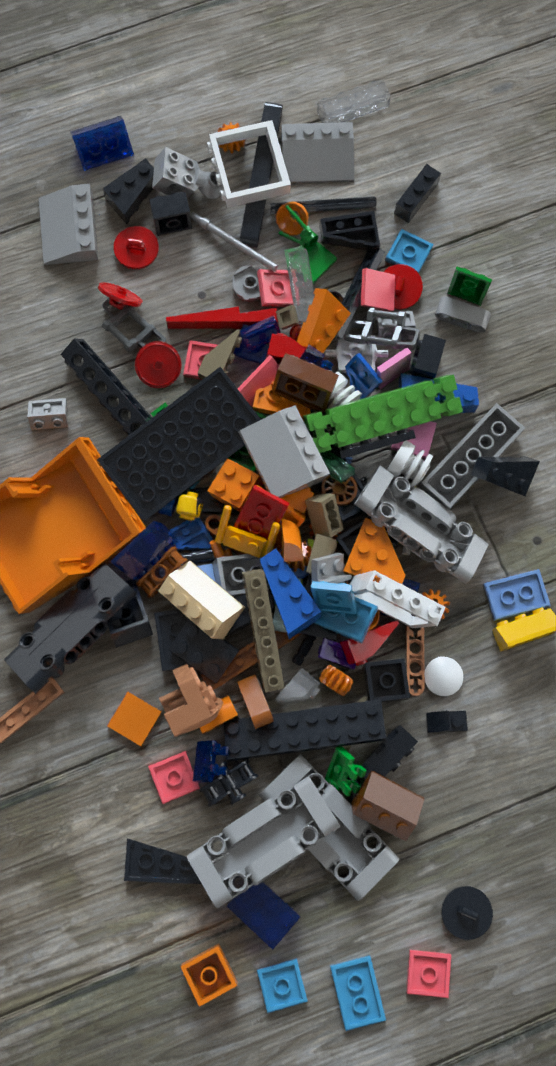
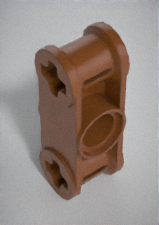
(152, 580)

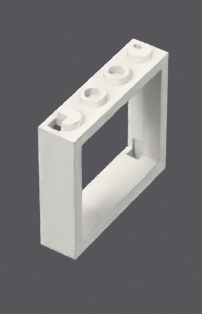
(258, 193)
(397, 600)

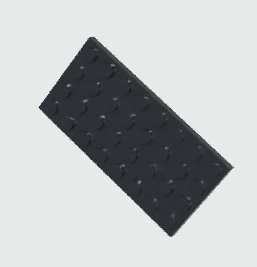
(180, 444)

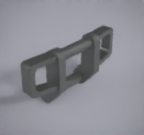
(111, 324)
(368, 327)

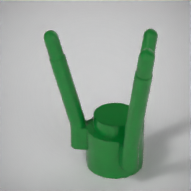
(307, 236)

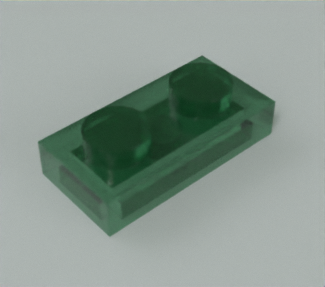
(337, 467)

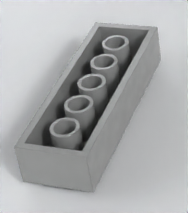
(486, 439)

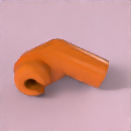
(218, 551)

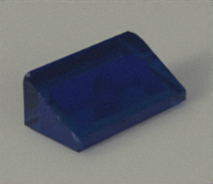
(259, 333)

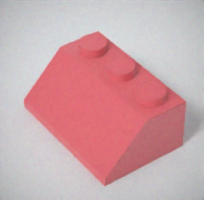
(259, 379)

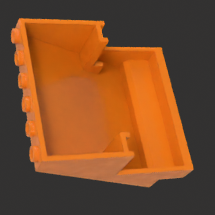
(61, 526)

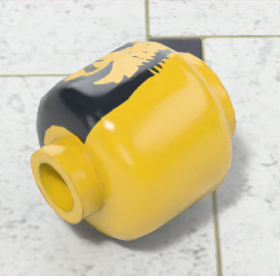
(189, 506)

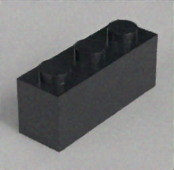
(417, 193)

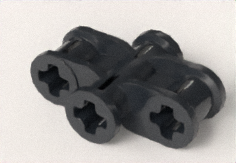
(222, 787)

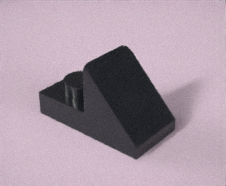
(446, 721)

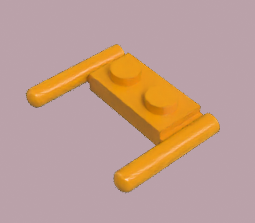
(243, 540)

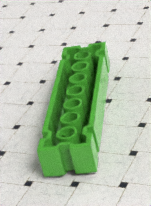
(384, 413)

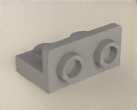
(387, 327)
(47, 414)
(329, 569)

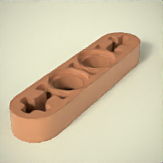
(417, 658)

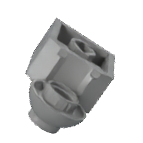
(181, 174)

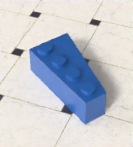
(467, 394)
(291, 598)

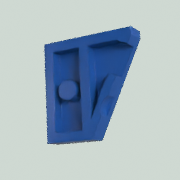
(362, 376)
(192, 535)

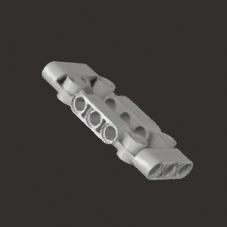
(422, 524)
(262, 842)
(345, 845)

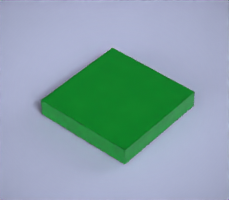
(320, 260)

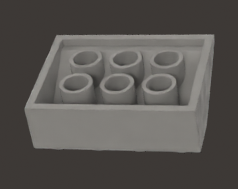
(318, 152)
(68, 225)
(284, 452)

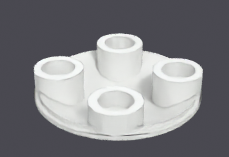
(443, 676)

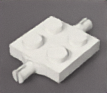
(347, 350)

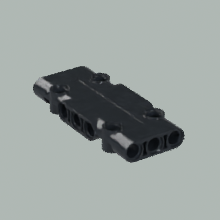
(70, 627)

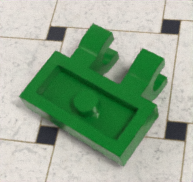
(342, 767)

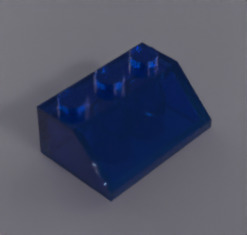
(102, 143)
(145, 550)

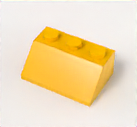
(525, 628)

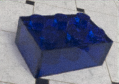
(264, 913)

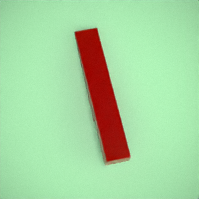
(219, 319)

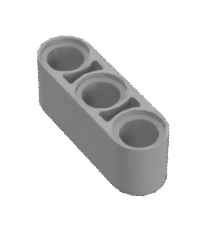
(463, 314)

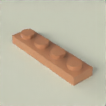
(28, 709)

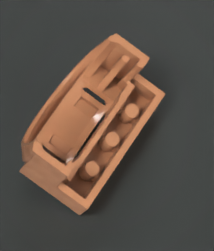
(186, 706)

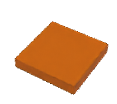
(134, 719)

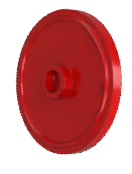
(136, 247)
(407, 286)
(119, 294)
(158, 364)

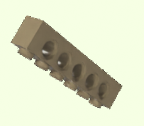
(263, 630)

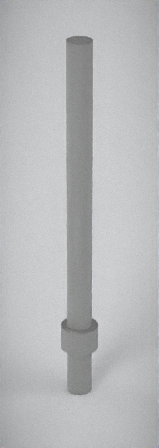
(206, 224)

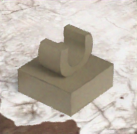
(287, 317)

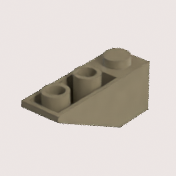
(220, 355)

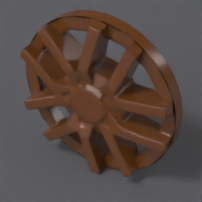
(340, 489)

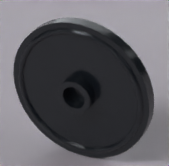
(467, 912)

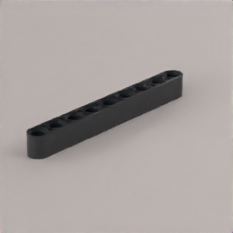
(260, 176)

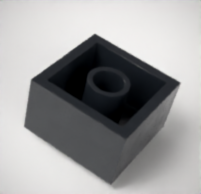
(171, 213)
(427, 357)
(386, 680)

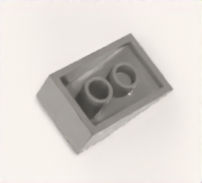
(229, 571)

